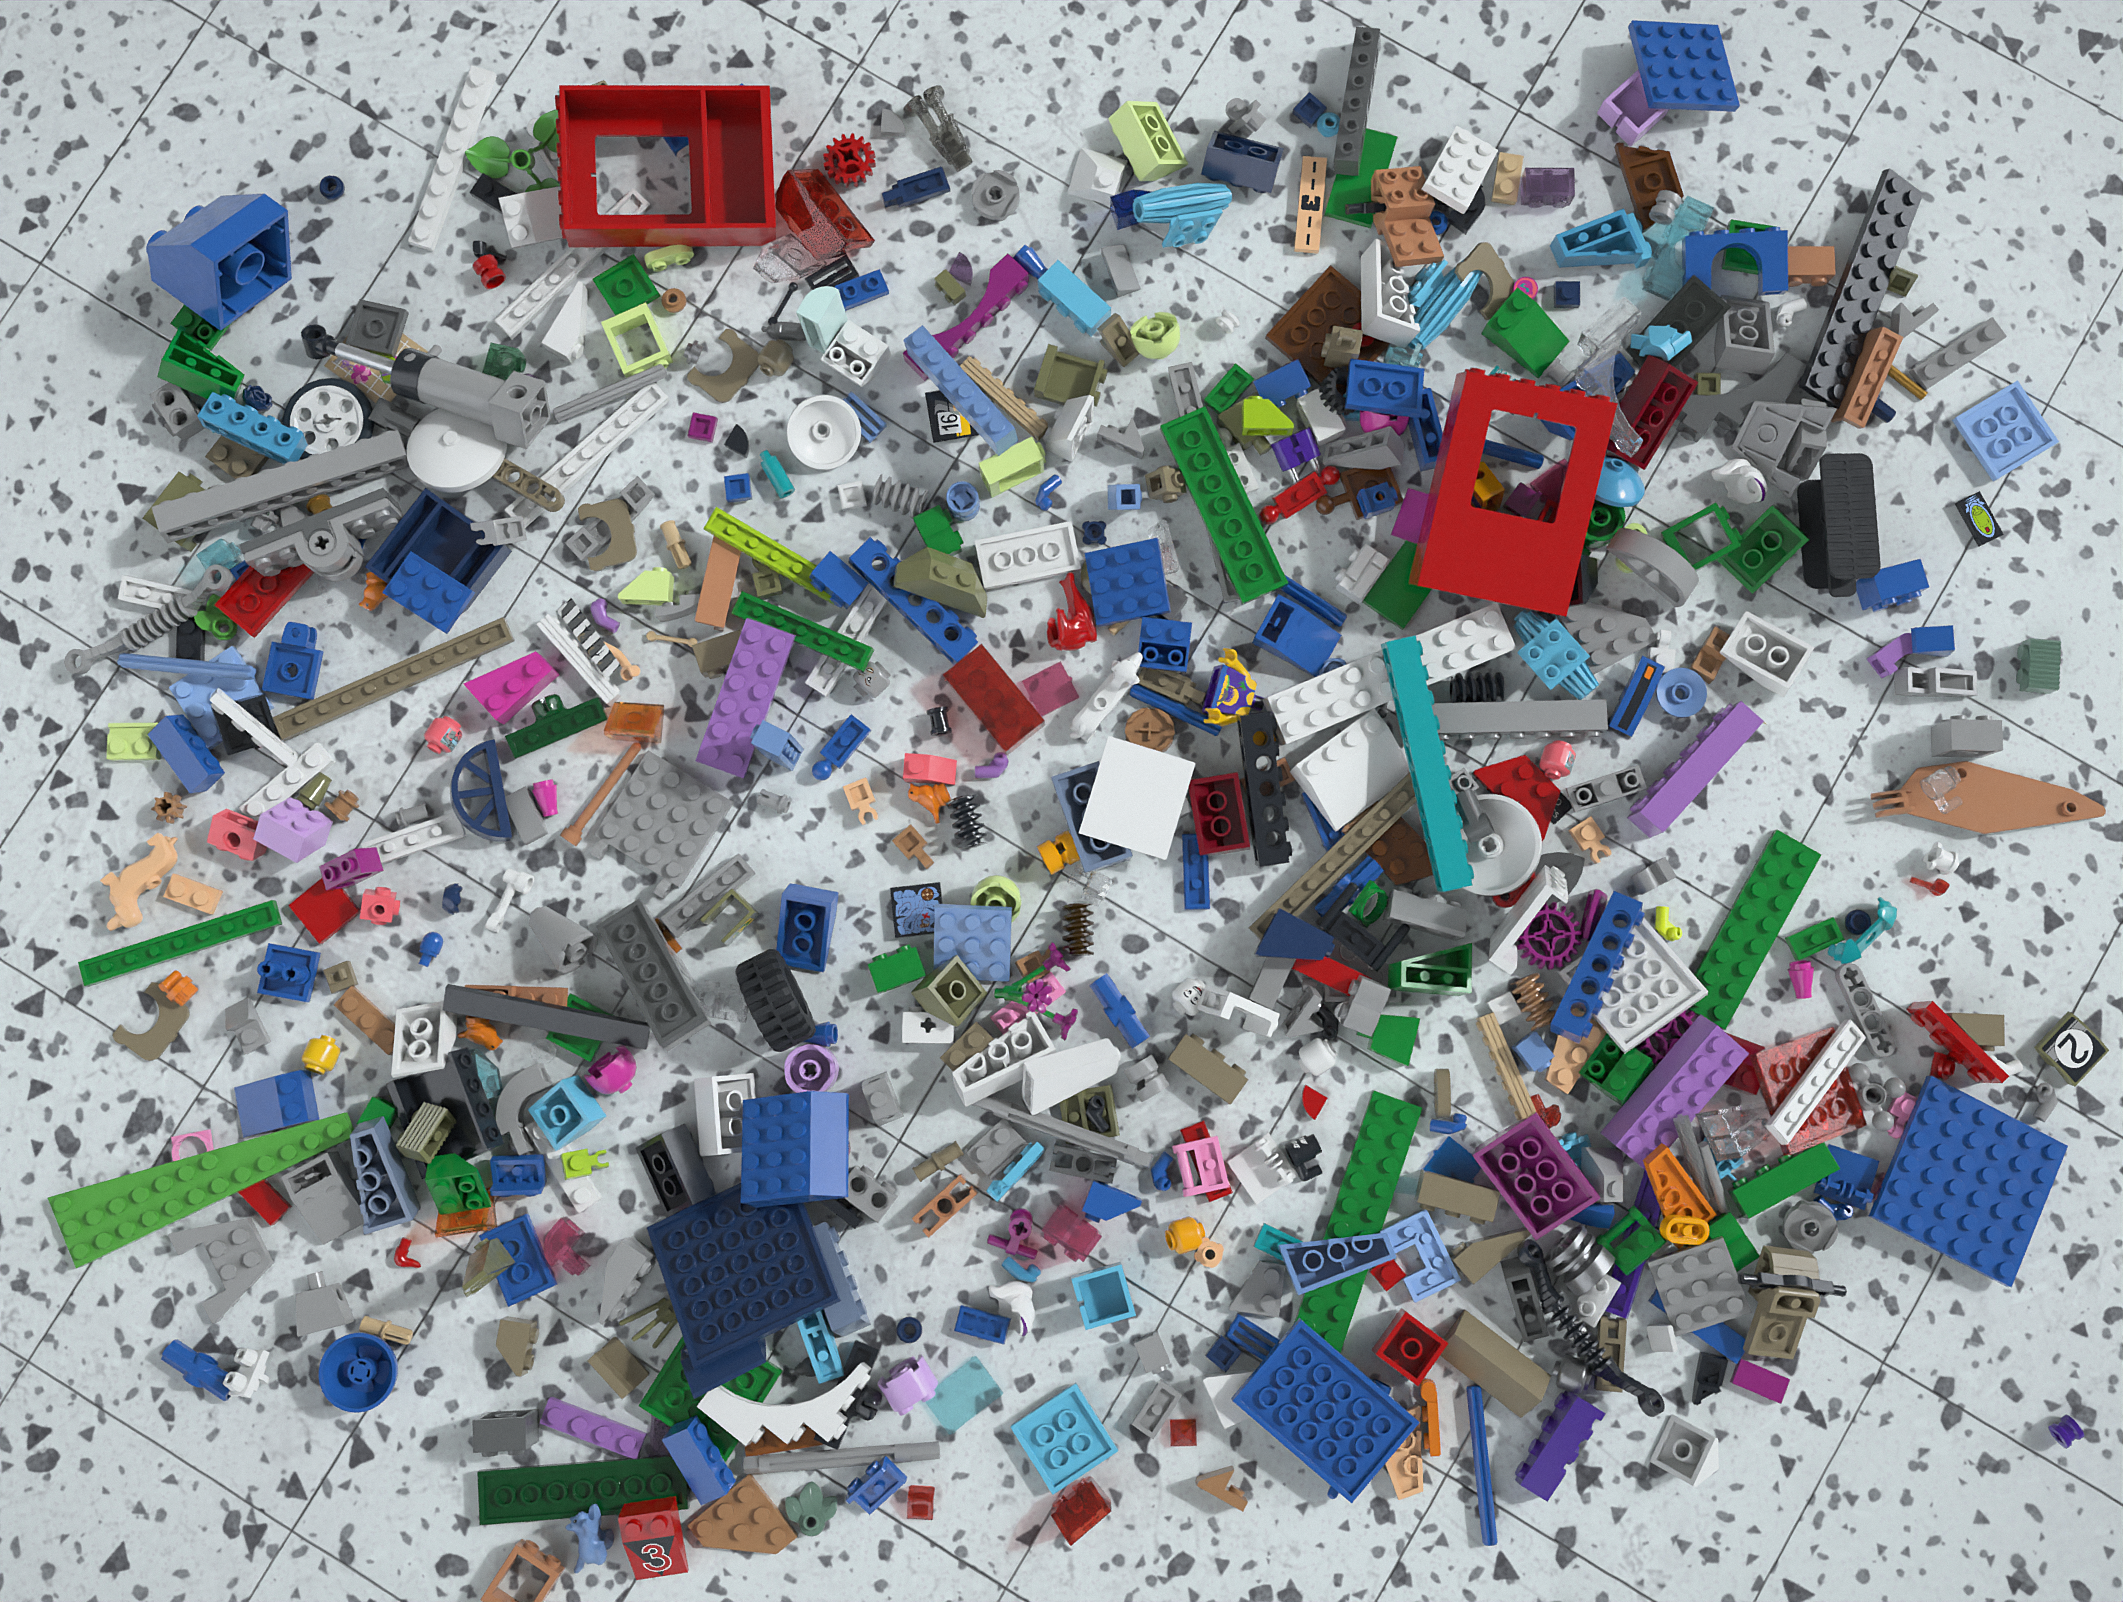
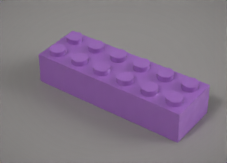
(745, 697)
(1695, 769)
(1676, 1086)

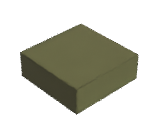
(1707, 383)

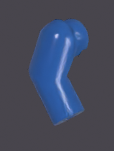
(1044, 491)
(1447, 1127)
(1159, 1172)
(1839, 1211)

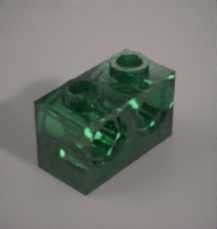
(495, 358)

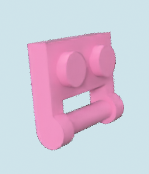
(1209, 1164)

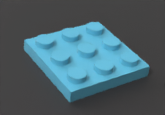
(1064, 1438)

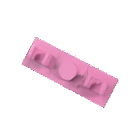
(1015, 1012)

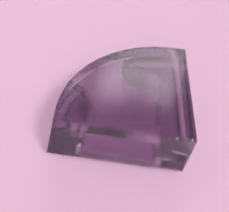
(962, 269)

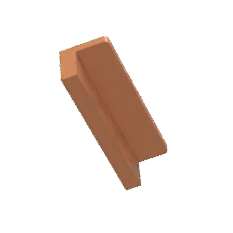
(1868, 376)
(718, 584)

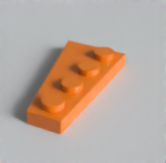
(1674, 1187)

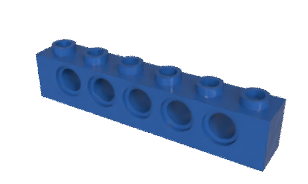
(954, 650)
(1618, 908)

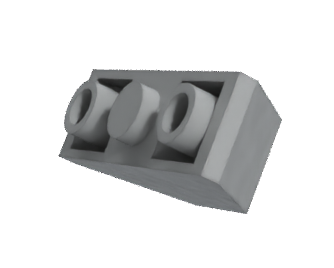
(1606, 788)

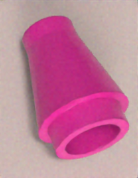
(546, 796)
(1801, 977)

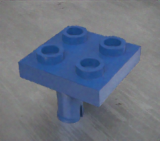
(288, 972)

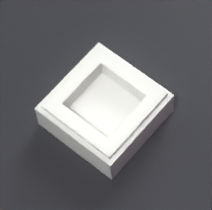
(852, 495)
(1504, 1007)

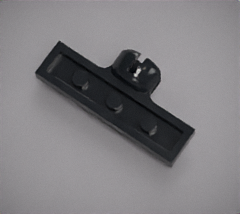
(860, 1353)

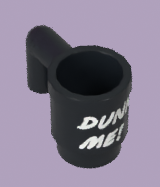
(1302, 1151)

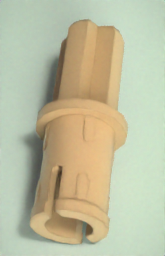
(675, 544)
(386, 1330)

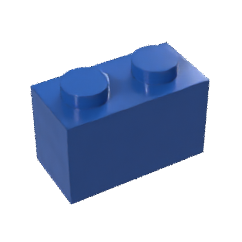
(1284, 383)
(837, 580)

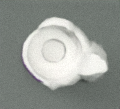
(1742, 481)
(1015, 1303)

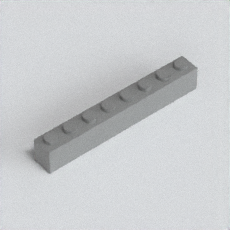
(1521, 719)

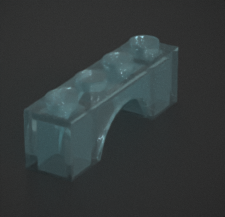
(1666, 273)

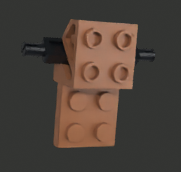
(1403, 215)

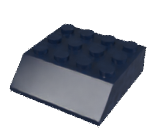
(442, 539)

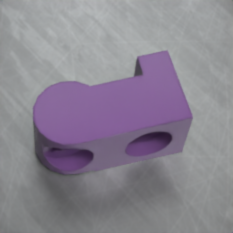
(1885, 657)

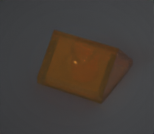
(635, 722)
(467, 1221)

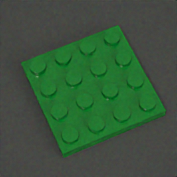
(673, 1402)

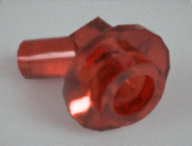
(1550, 1115)

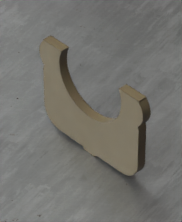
(1487, 261)
(726, 385)
(623, 543)
(155, 1041)

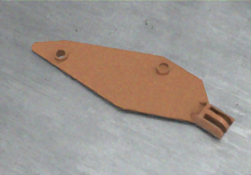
(1990, 800)

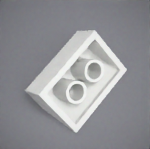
(721, 1112)

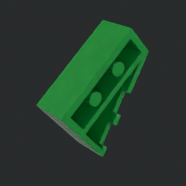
(1437, 973)

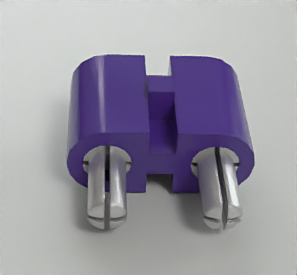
(1296, 450)

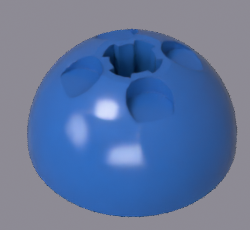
(346, 1378)

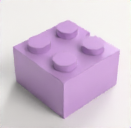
(1629, 110)
(293, 829)

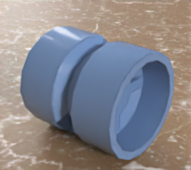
(963, 501)

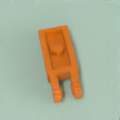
(1430, 1415)

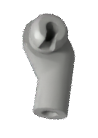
(2047, 1101)

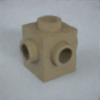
(1165, 484)

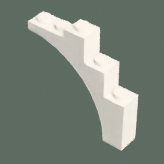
(747, 1418)

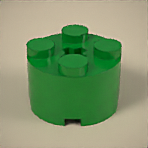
(1611, 520)

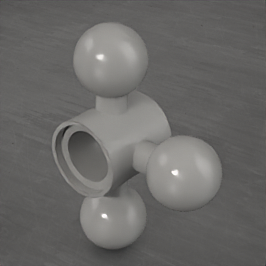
(1893, 1087)

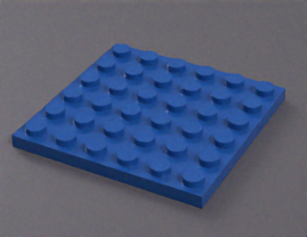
(1968, 1181)

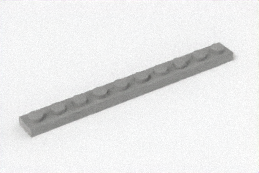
(1188, 400)

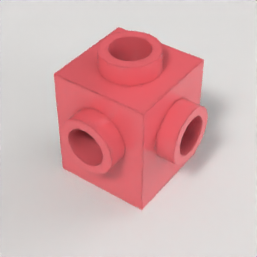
(377, 914)

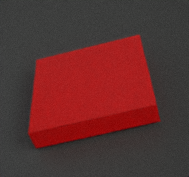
(324, 910)

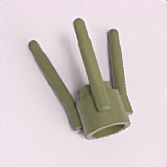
(665, 1314)

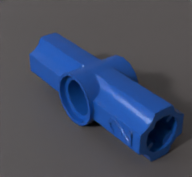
(1365, 871)
(1119, 1011)
(197, 1368)

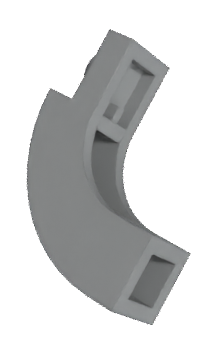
(513, 1102)

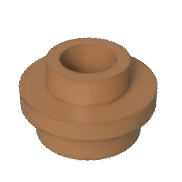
(676, 306)

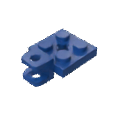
(295, 648)

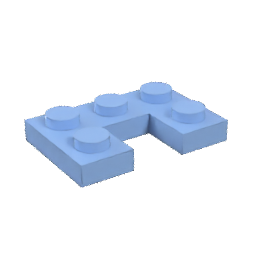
(1438, 1270)

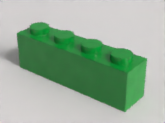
(1782, 1179)

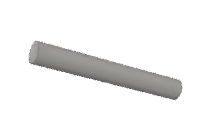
(1713, 1177)

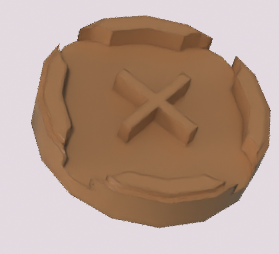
(1150, 729)

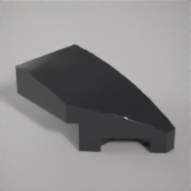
(1708, 1376)

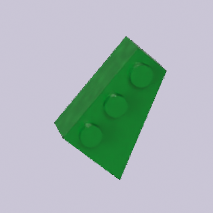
(197, 369)

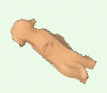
(136, 879)

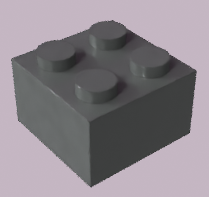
(505, 1431)

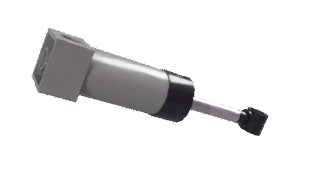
(512, 406)

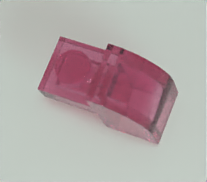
(559, 1246)

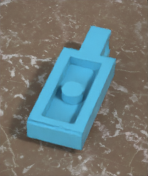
(1014, 1171)

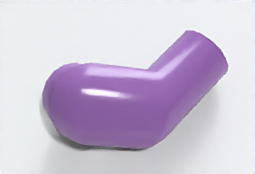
(600, 617)
(994, 769)

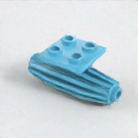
(1188, 209)
(1438, 300)
(1554, 654)

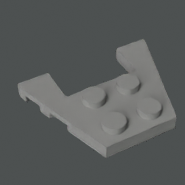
(1769, 432)
(236, 1255)

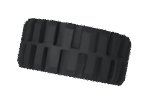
(775, 1000)

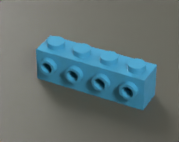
(252, 429)

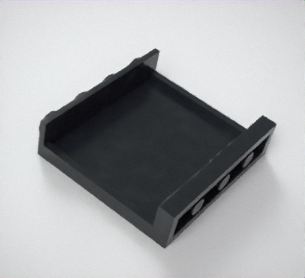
(460, 1092)

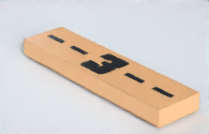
(1310, 204)

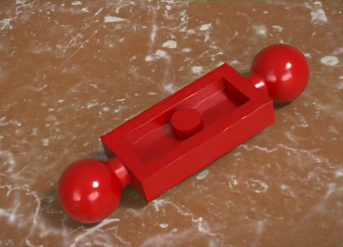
(1299, 495)

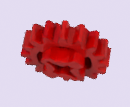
(852, 169)

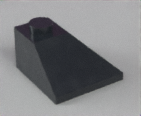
(1585, 581)

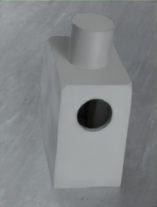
(881, 1099)
(321, 1306)

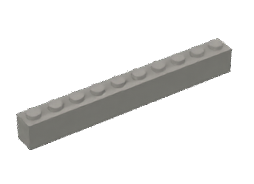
(280, 486)

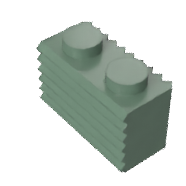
(2039, 665)

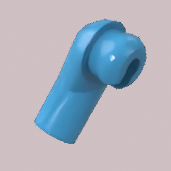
(1019, 1273)

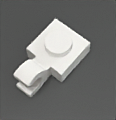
(1661, 653)

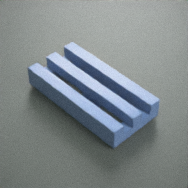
(876, 431)

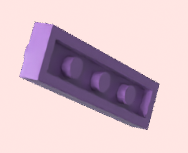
(593, 1428)

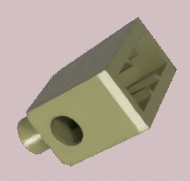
(1232, 421)

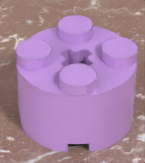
(810, 1054)
(908, 1384)

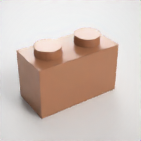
(1810, 265)

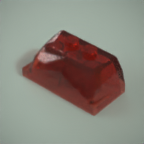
(819, 215)

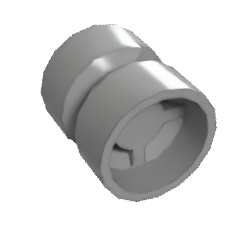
(1146, 1078)

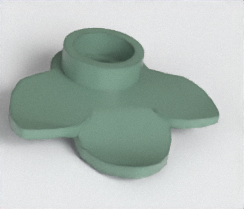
(811, 1505)

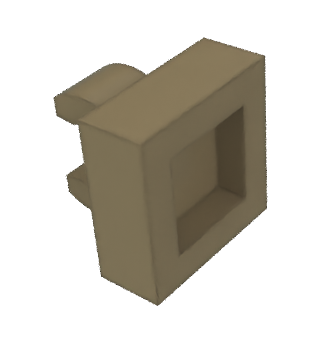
(340, 977)

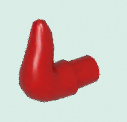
(401, 1252)

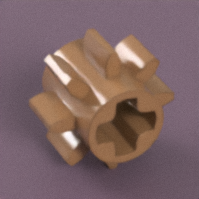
(171, 813)

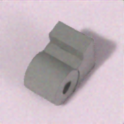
(1653, 876)

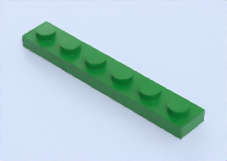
(807, 632)

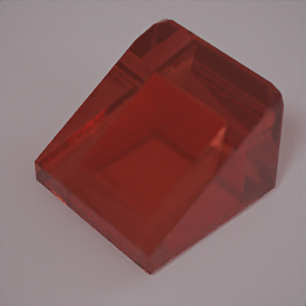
(920, 1502)

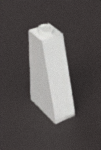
(1066, 1073)
(1221, 1389)

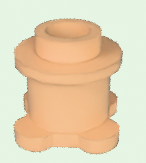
(1206, 1244)

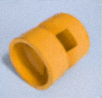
(1051, 856)

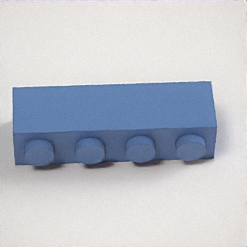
(776, 745)

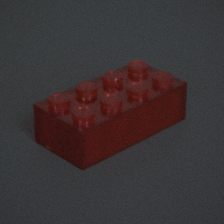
(994, 699)

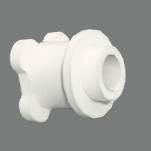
(1941, 859)

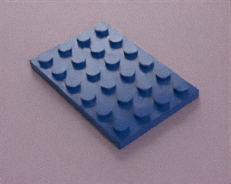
(1325, 1410)

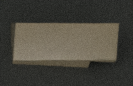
(1495, 1364)

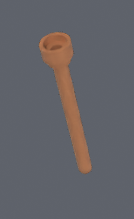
(574, 833)

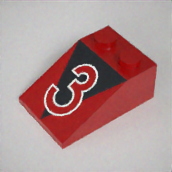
(653, 1538)

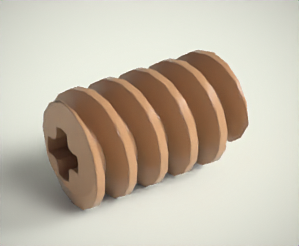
(1534, 1001)

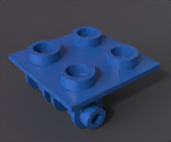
(1852, 1181)

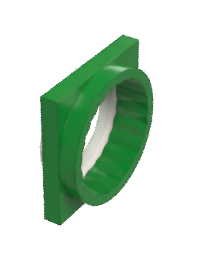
(1375, 909)

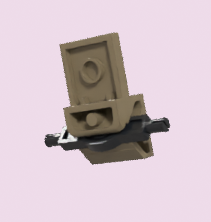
(1787, 1294)

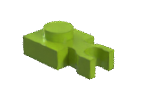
(579, 1163)

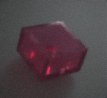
(1070, 1232)

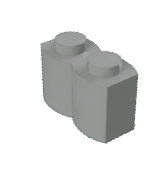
(1364, 1005)

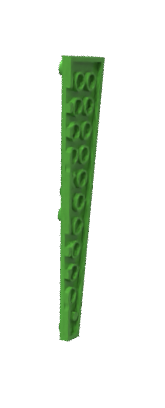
(135, 1205)

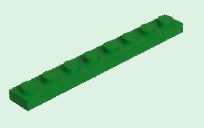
(180, 943)

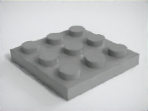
(1698, 1286)

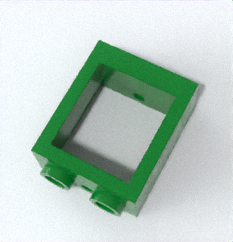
(1722, 516)

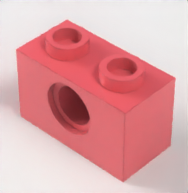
(225, 830)

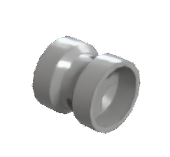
(1665, 206)

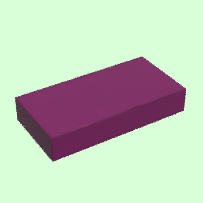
(1760, 1380)

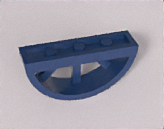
(496, 790)

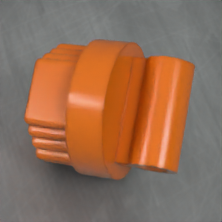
(178, 988)

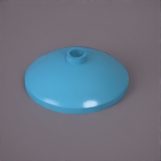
(1619, 484)

